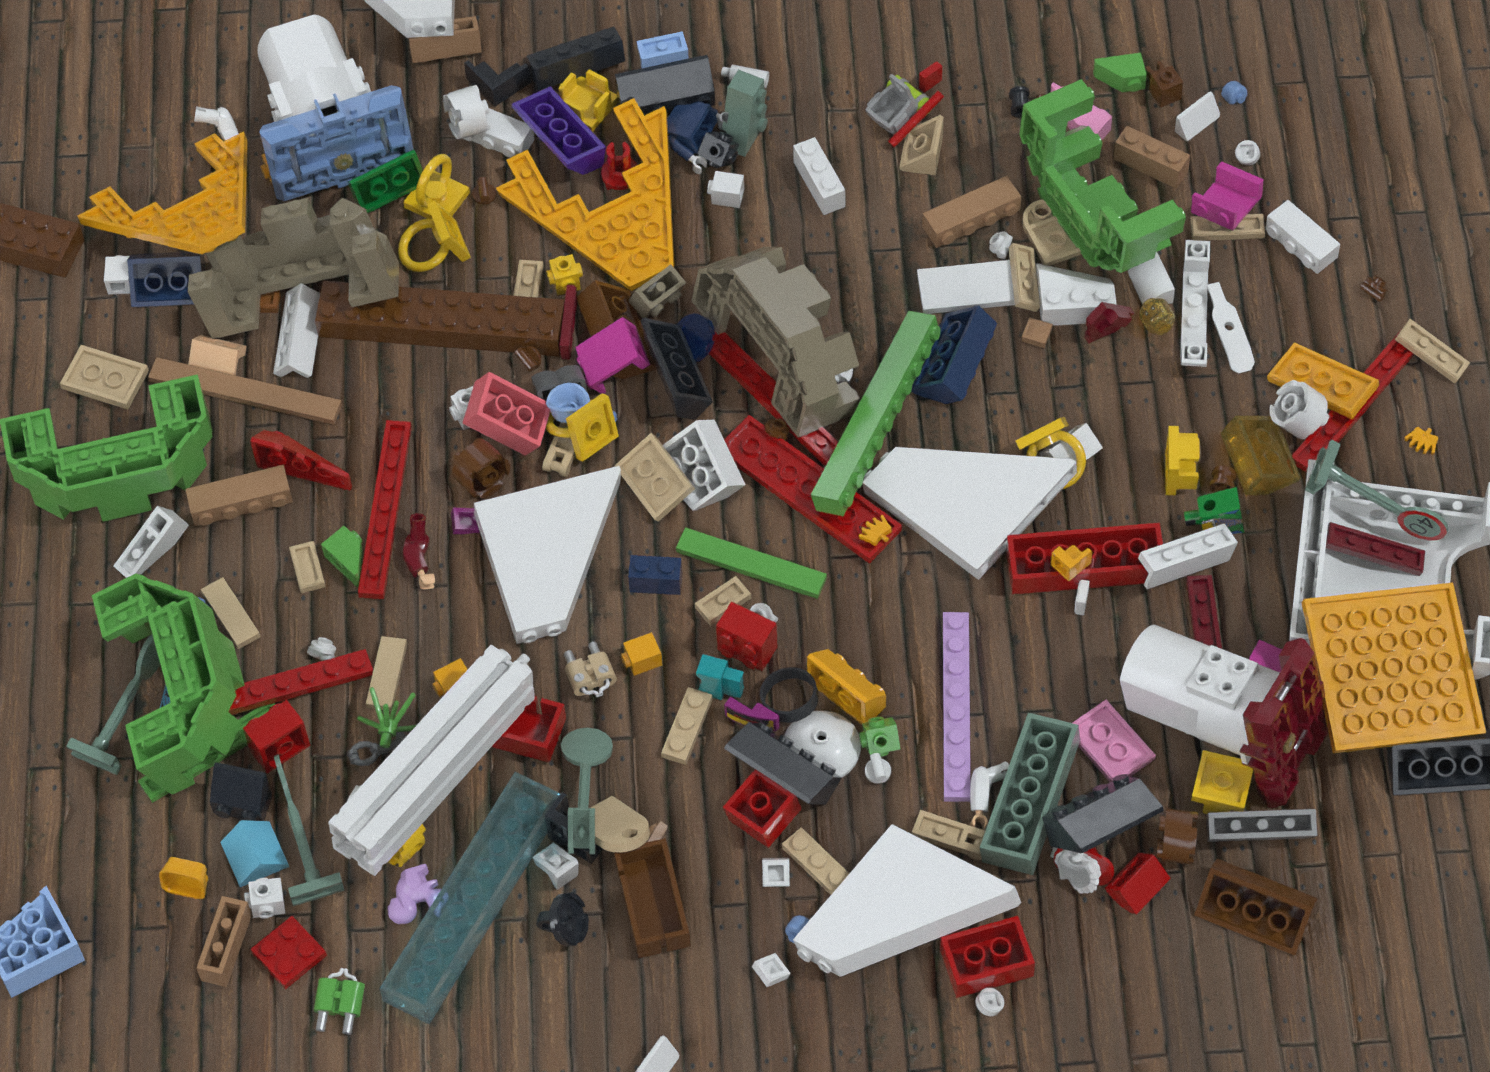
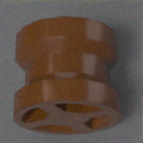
(1222, 478)

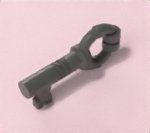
(375, 750)

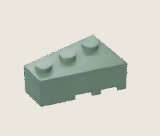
(746, 110)

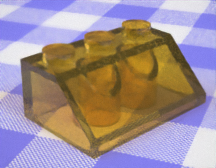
(1259, 454)

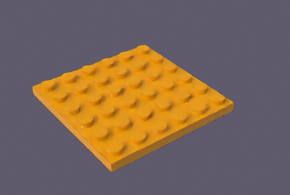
(1393, 667)

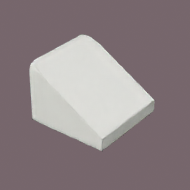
(776, 872)

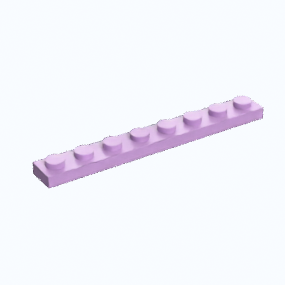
(956, 707)

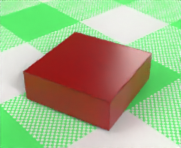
(930, 76)

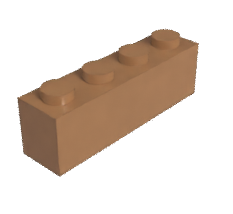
(971, 211)
(239, 495)

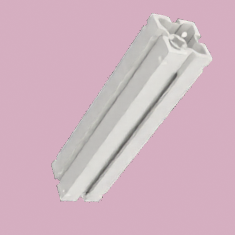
(432, 759)

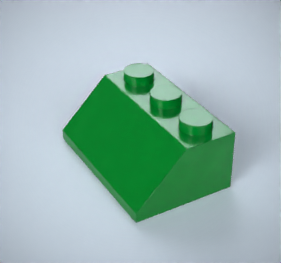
(386, 181)

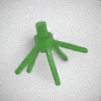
(388, 724)

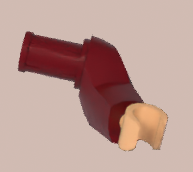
(415, 549)

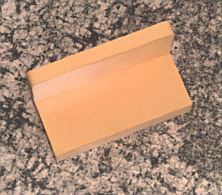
(215, 354)

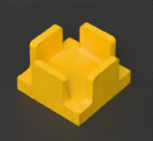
(588, 97)
(1180, 460)
(1221, 783)

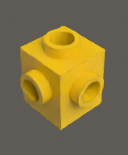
(564, 272)

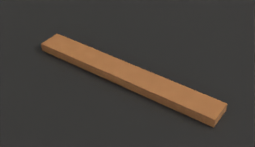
(251, 391)

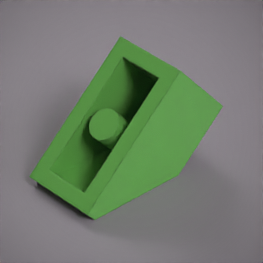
(1121, 72)
(345, 553)

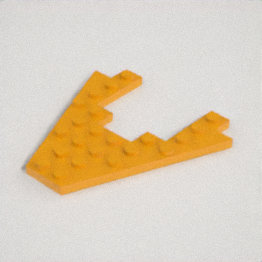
(195, 223)
(626, 236)

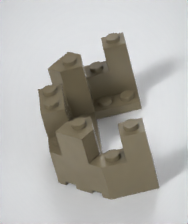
(291, 252)
(782, 318)

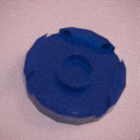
(699, 334)

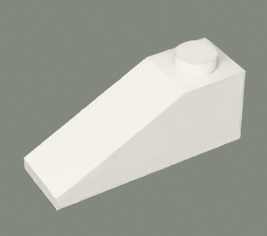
(151, 542)

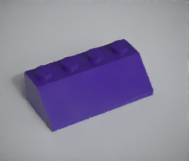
(561, 131)

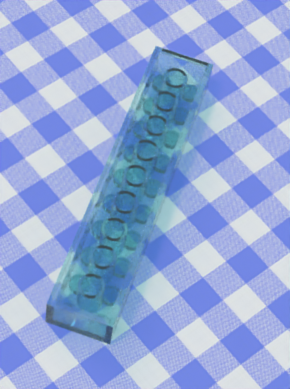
(469, 900)

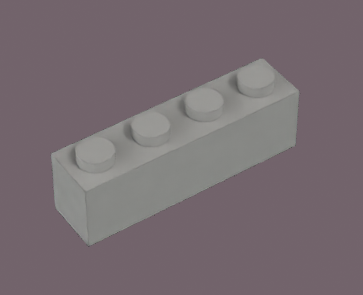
(1261, 825)

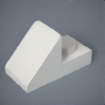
(557, 864)

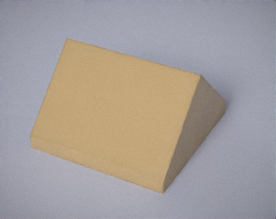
(923, 147)

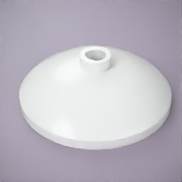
(841, 744)

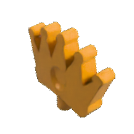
(1423, 439)
(876, 532)

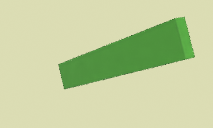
(751, 563)
(155, 791)

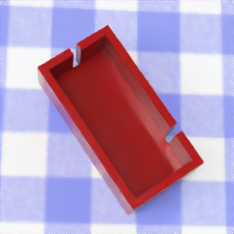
(535, 733)

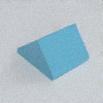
(253, 851)

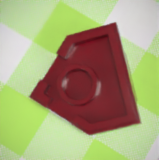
(1106, 319)

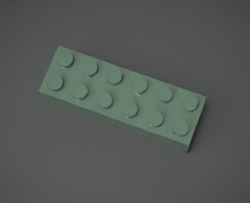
(1029, 793)

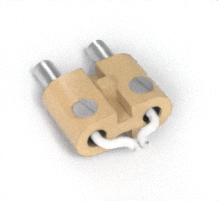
(589, 673)

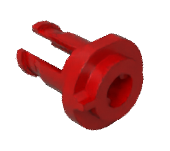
(615, 166)

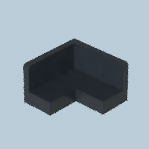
(498, 87)
(557, 828)

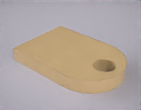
(1047, 235)
(616, 825)

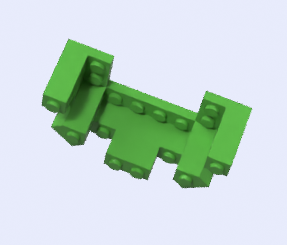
(1097, 215)
(115, 470)
(197, 671)

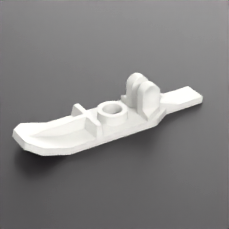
(1235, 340)

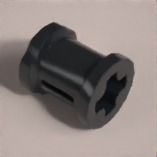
(1019, 96)

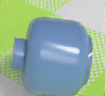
(1234, 92)
(795, 926)

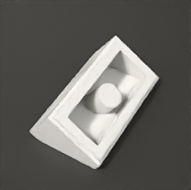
(1197, 117)
(660, 1058)

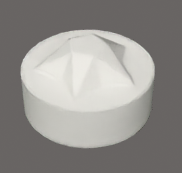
(1247, 152)
(989, 1002)

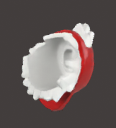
(1083, 869)

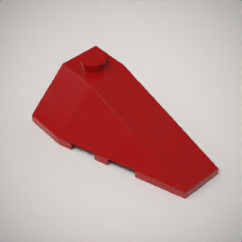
(277, 449)

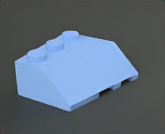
(36, 945)

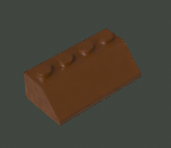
(604, 305)
(1255, 906)

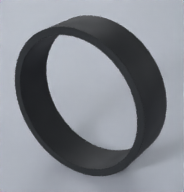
(784, 674)

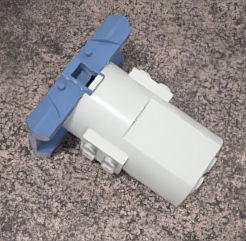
(324, 114)

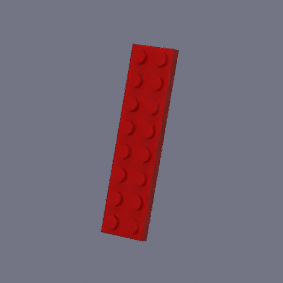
(793, 478)

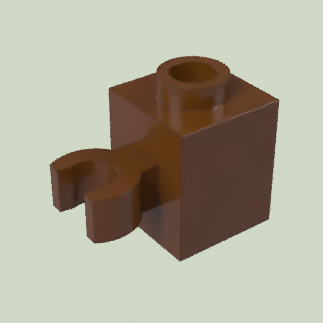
(1164, 84)

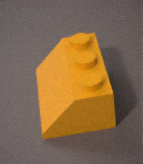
(846, 685)

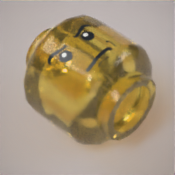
(1157, 316)

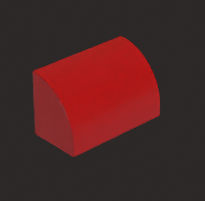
(1138, 882)

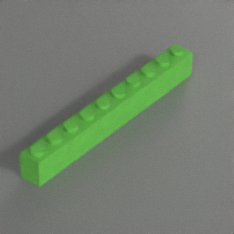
(875, 413)

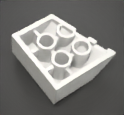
(1070, 295)
(705, 462)

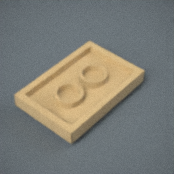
(104, 377)
(655, 477)

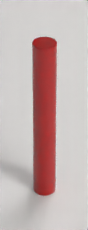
(915, 119)

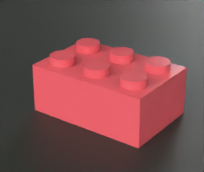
(507, 413)

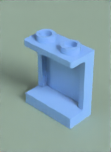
(662, 49)

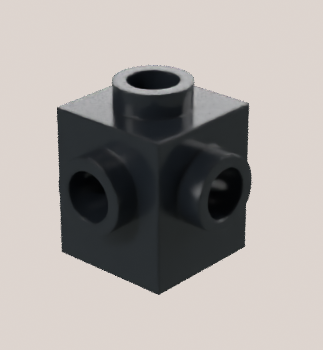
(718, 149)

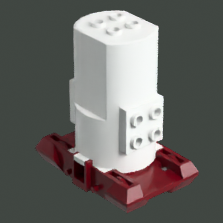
(1232, 702)

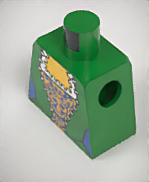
(1217, 509)

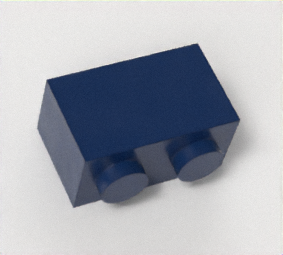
(655, 575)

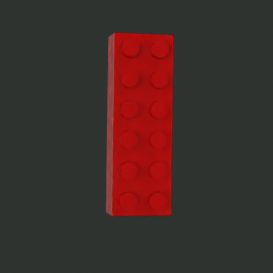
(1112, 562)

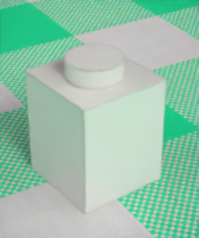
(726, 189)
(116, 275)

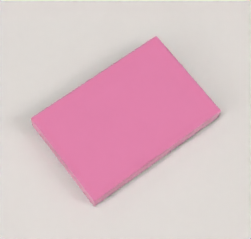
(1112, 742)

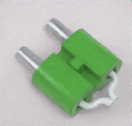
(338, 998)

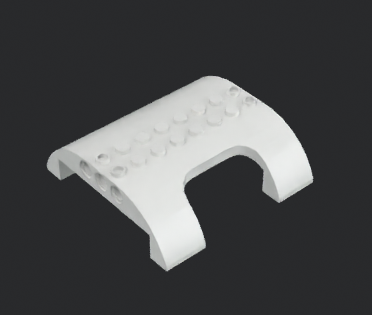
(1333, 573)

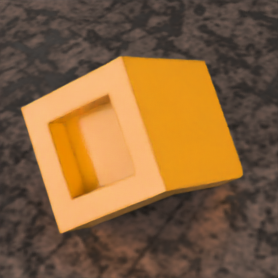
(1071, 561)

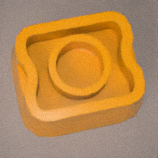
(184, 878)

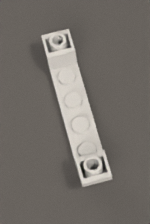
(1194, 303)

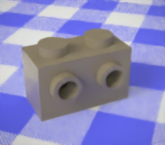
(657, 291)

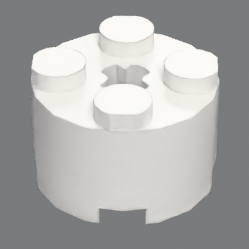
(466, 112)
(1299, 409)

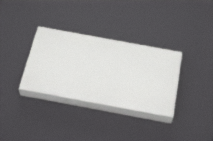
(965, 286)

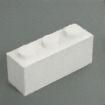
(505, 135)
(819, 176)
(1302, 236)

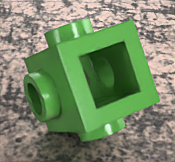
(880, 736)

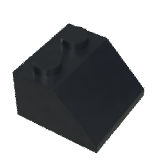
(239, 793)

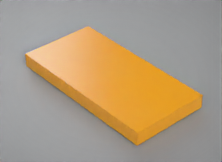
(1341, 385)

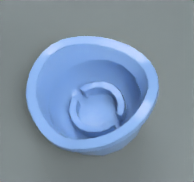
(566, 400)

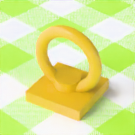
(436, 187)
(446, 233)
(588, 427)
(1050, 434)

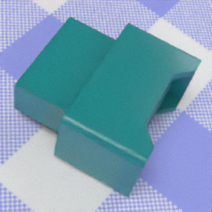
(719, 678)

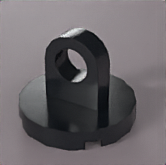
(565, 919)

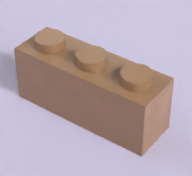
(463, 42)
(1151, 157)
(224, 941)

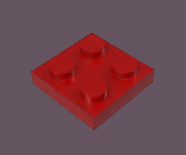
(288, 952)

